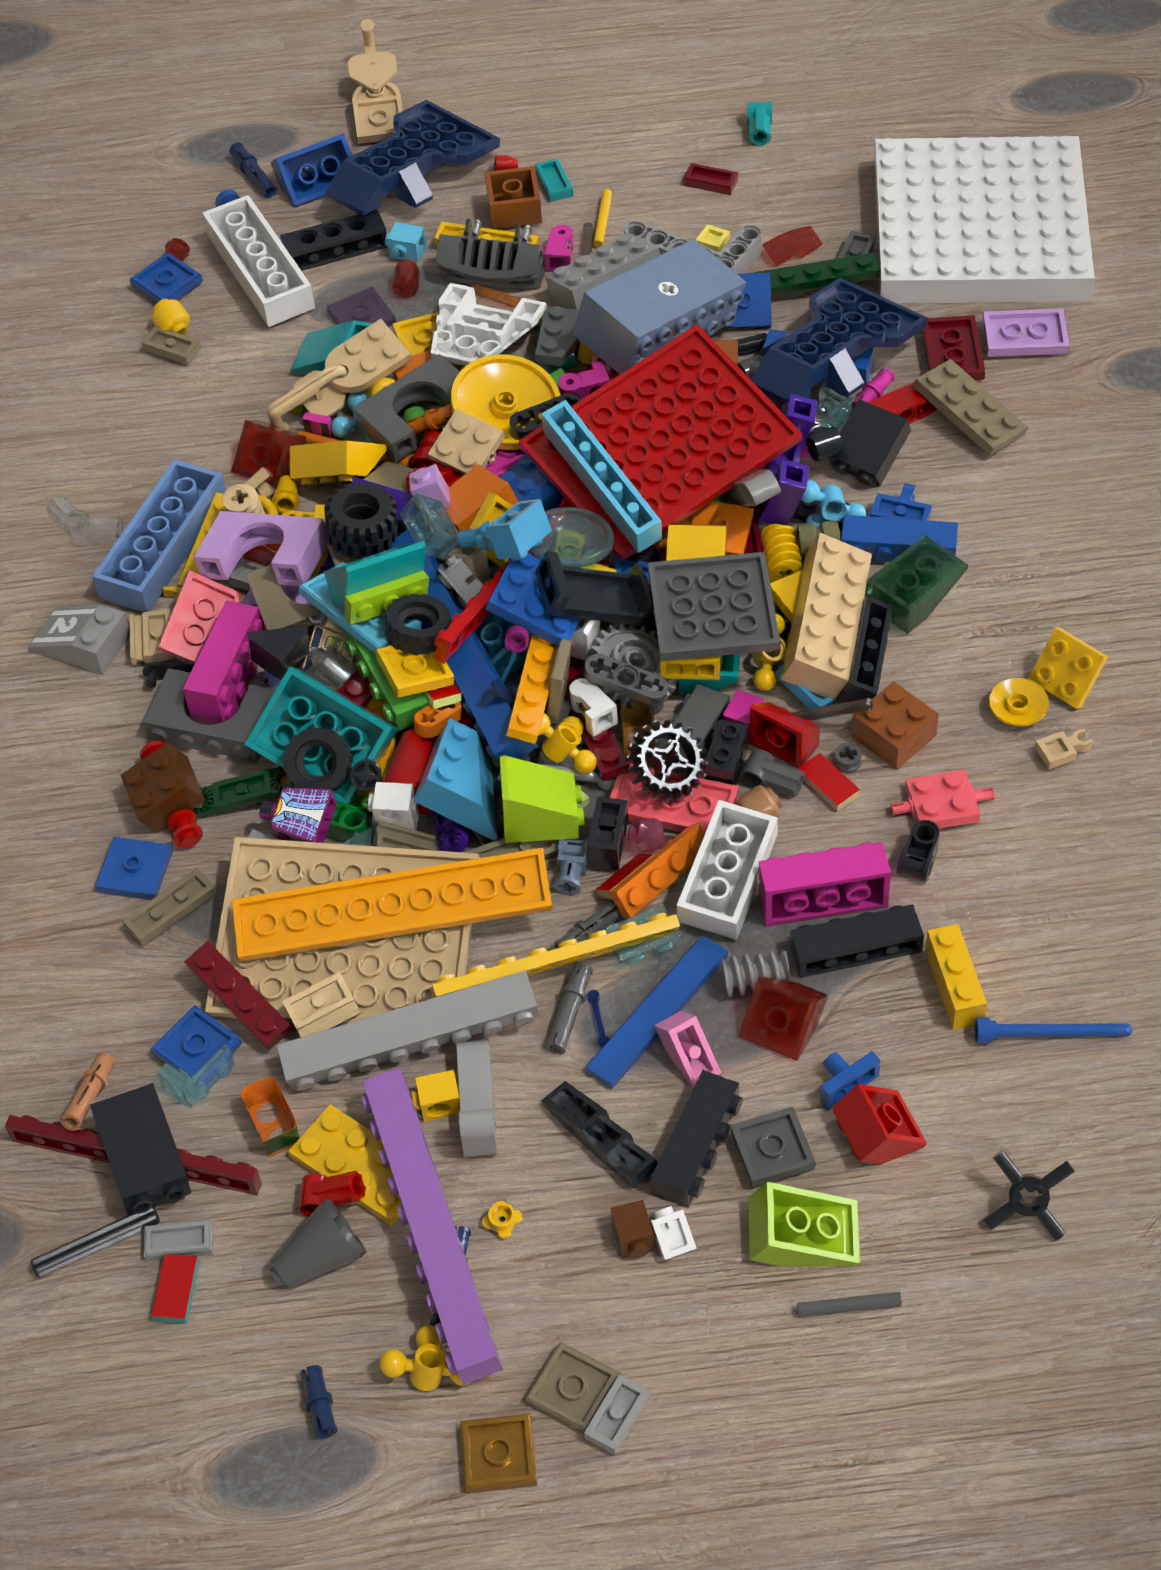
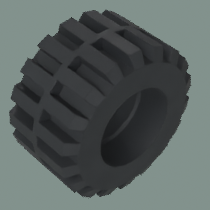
(361, 520)

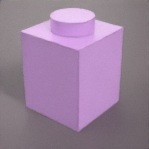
(430, 483)

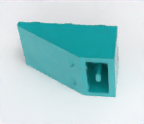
(321, 342)

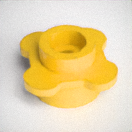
(502, 1210)

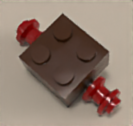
(165, 792)

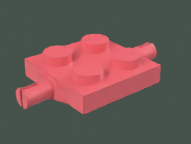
(943, 799)

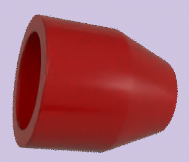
(504, 162)

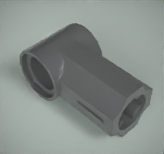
(765, 771)

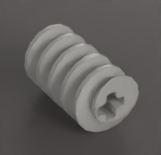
(747, 972)

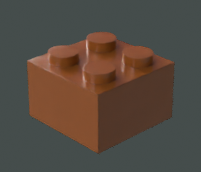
(513, 197)
(895, 725)

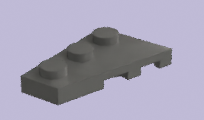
(556, 336)

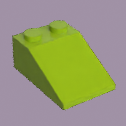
(802, 1227)

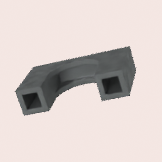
(378, 413)
(170, 721)

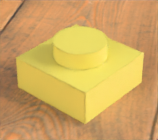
(713, 238)

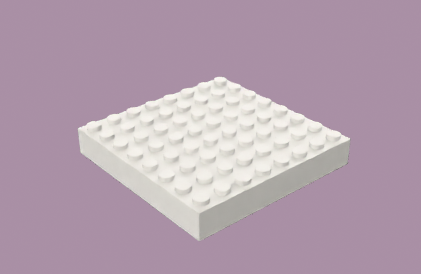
(982, 220)

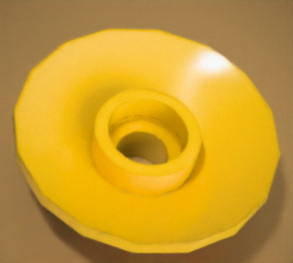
(1018, 693)

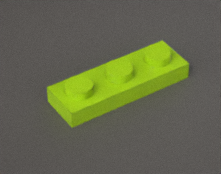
(375, 600)

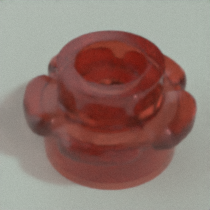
(177, 248)

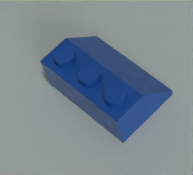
(310, 170)

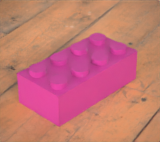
(223, 665)
(824, 883)

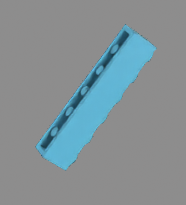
(602, 476)

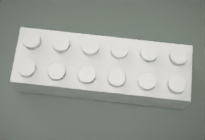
(258, 260)

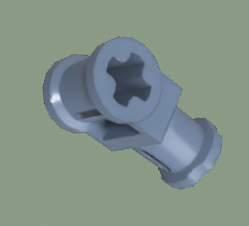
(571, 863)

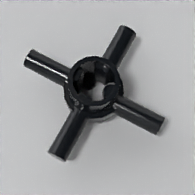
(1031, 1182)

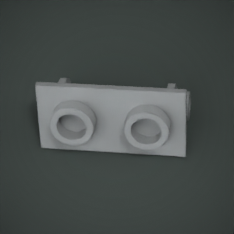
(456, 575)

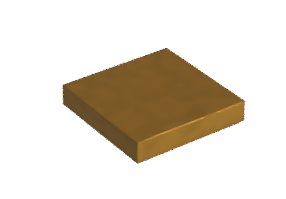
(498, 1453)

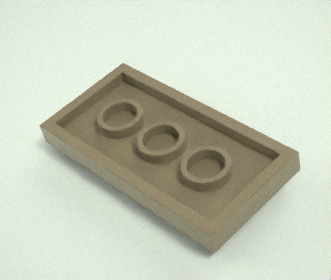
(970, 407)

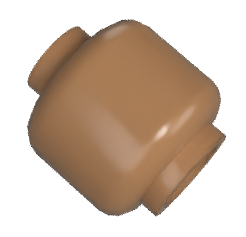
(761, 800)

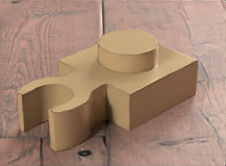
(1060, 749)

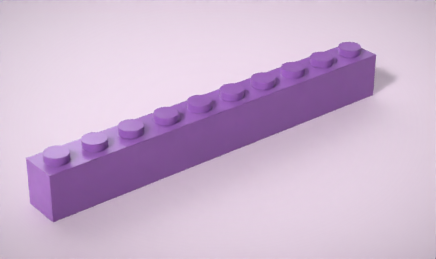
(432, 1228)

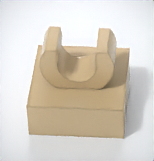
(259, 482)

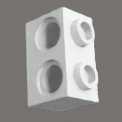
(394, 805)

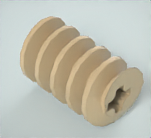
(242, 499)

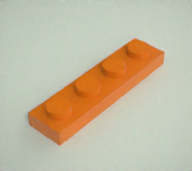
(658, 872)

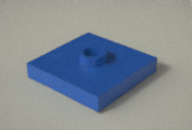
(166, 279)
(756, 304)
(134, 868)
(194, 1041)

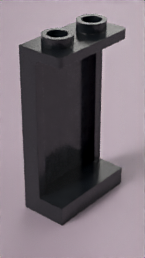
(594, 593)
(140, 1149)

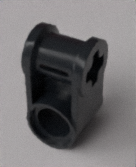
(919, 855)

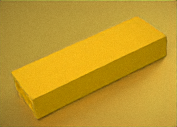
(691, 543)

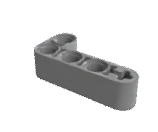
(476, 1098)

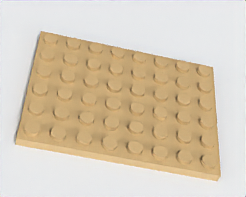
(378, 972)

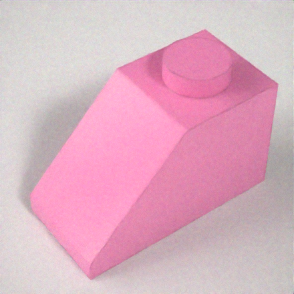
(687, 1046)

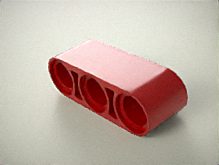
(906, 403)

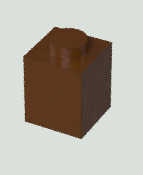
(632, 1229)

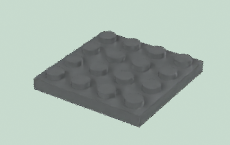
(713, 606)

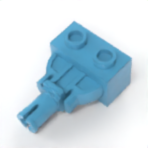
(512, 532)

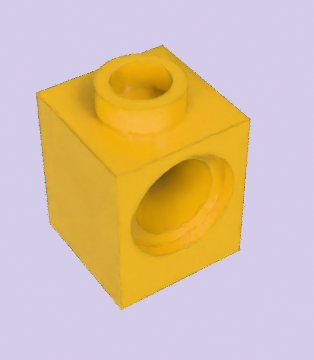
(437, 1095)

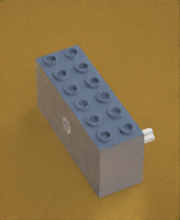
(656, 304)

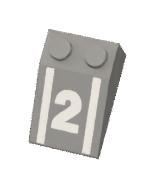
(83, 636)

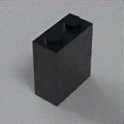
(870, 443)

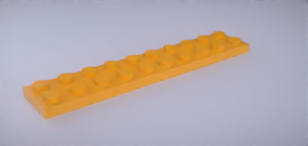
(391, 904)

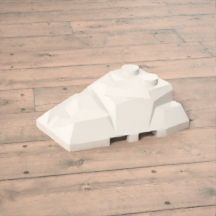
(476, 331)

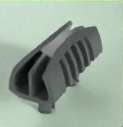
(491, 261)

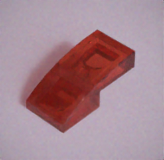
(798, 240)

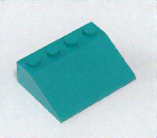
(307, 704)

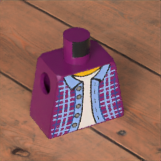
(301, 814)

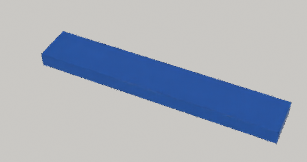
(664, 1001)

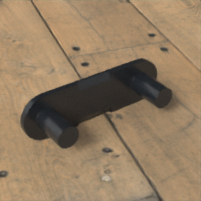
(157, 671)

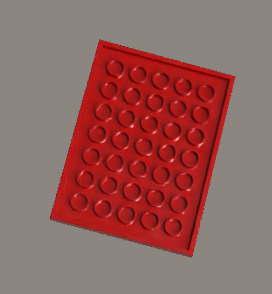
(676, 428)

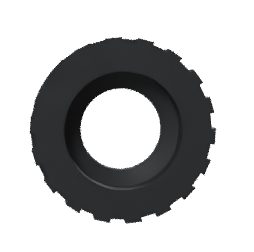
(420, 607)
(306, 740)

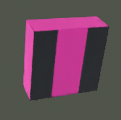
(317, 424)

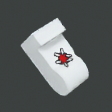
(594, 704)

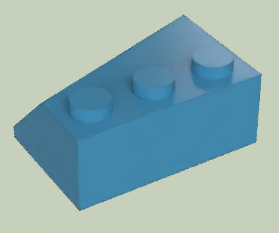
(460, 780)

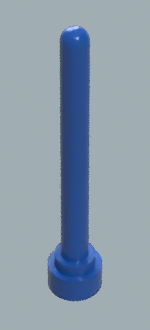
(989, 1030)

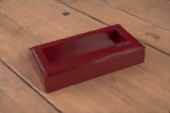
(710, 179)

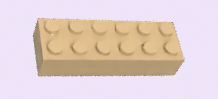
(826, 617)

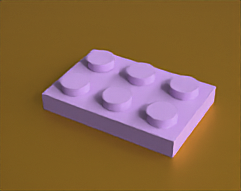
(1025, 332)

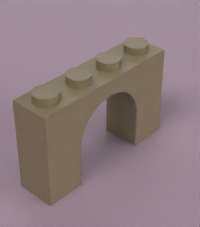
(274, 605)

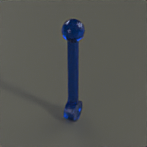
(593, 997)

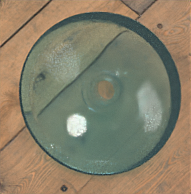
(577, 537)

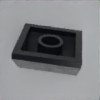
(279, 649)

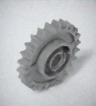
(634, 648)

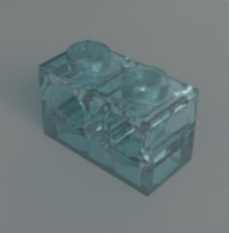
(430, 523)

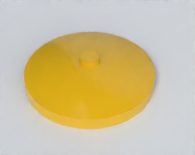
(498, 388)

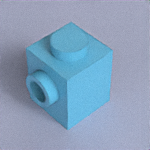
(406, 242)

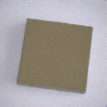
(559, 680)
(571, 1387)

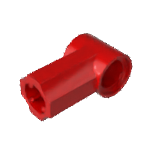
(339, 1189)

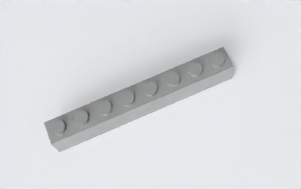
(407, 1031)

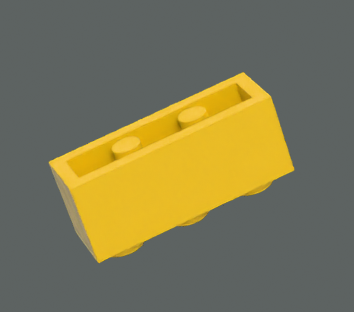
(955, 976)

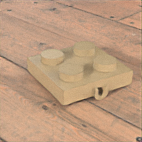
(466, 443)

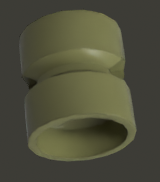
(808, 533)

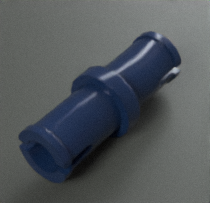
(318, 1401)

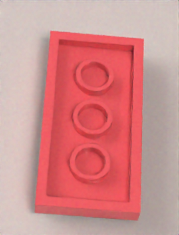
(674, 814)

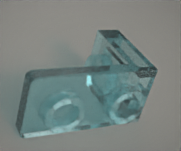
(835, 406)
(195, 1089)

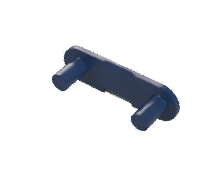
(498, 691)

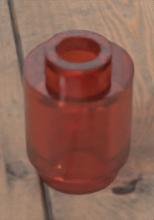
(406, 278)

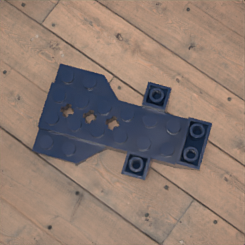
(421, 143)
(843, 327)

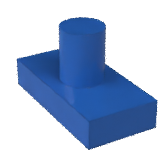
(846, 1076)

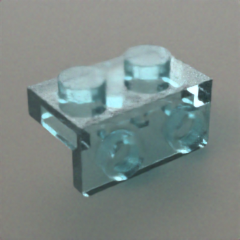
(636, 953)

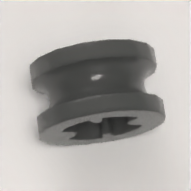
(842, 763)

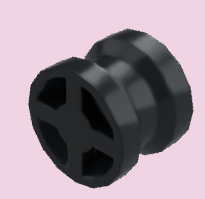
(364, 779)

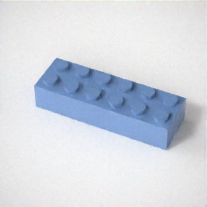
(158, 537)

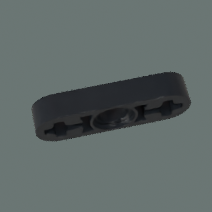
(523, 417)

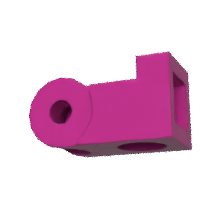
(559, 248)
(583, 382)

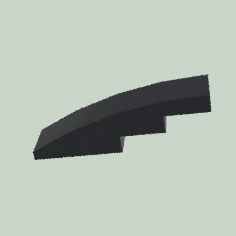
(599, 1134)

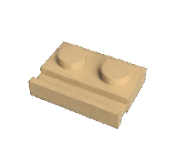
(146, 634)
(321, 1006)

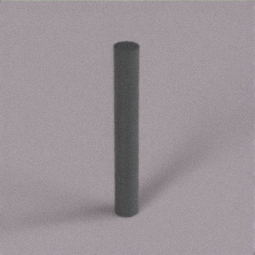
(849, 1304)

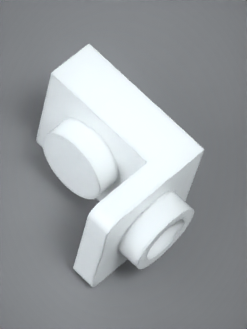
(672, 1232)

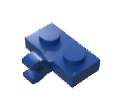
(901, 507)

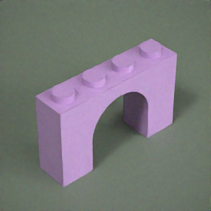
(237, 532)

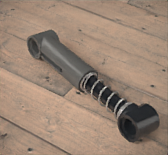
(821, 441)

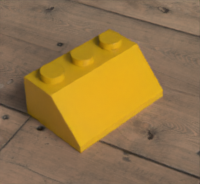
(333, 461)

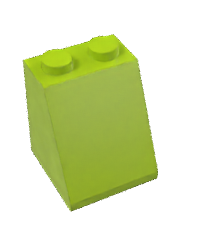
(539, 802)

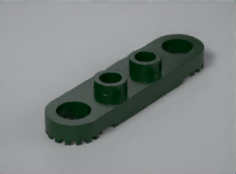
(242, 791)

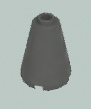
(317, 1247)

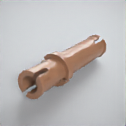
(92, 1082)

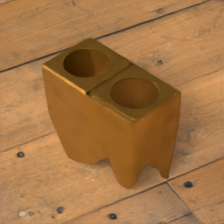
(636, 718)

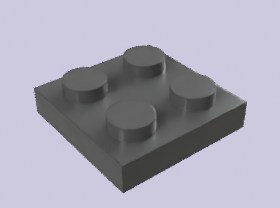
(772, 1147)

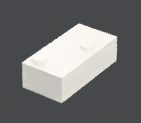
(727, 869)

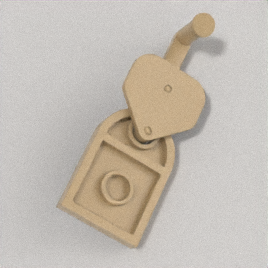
(376, 97)
(347, 369)

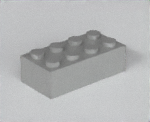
(588, 271)

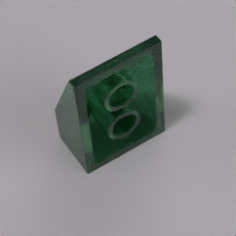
(916, 582)

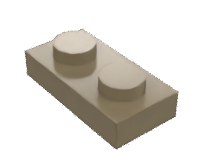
(171, 345)

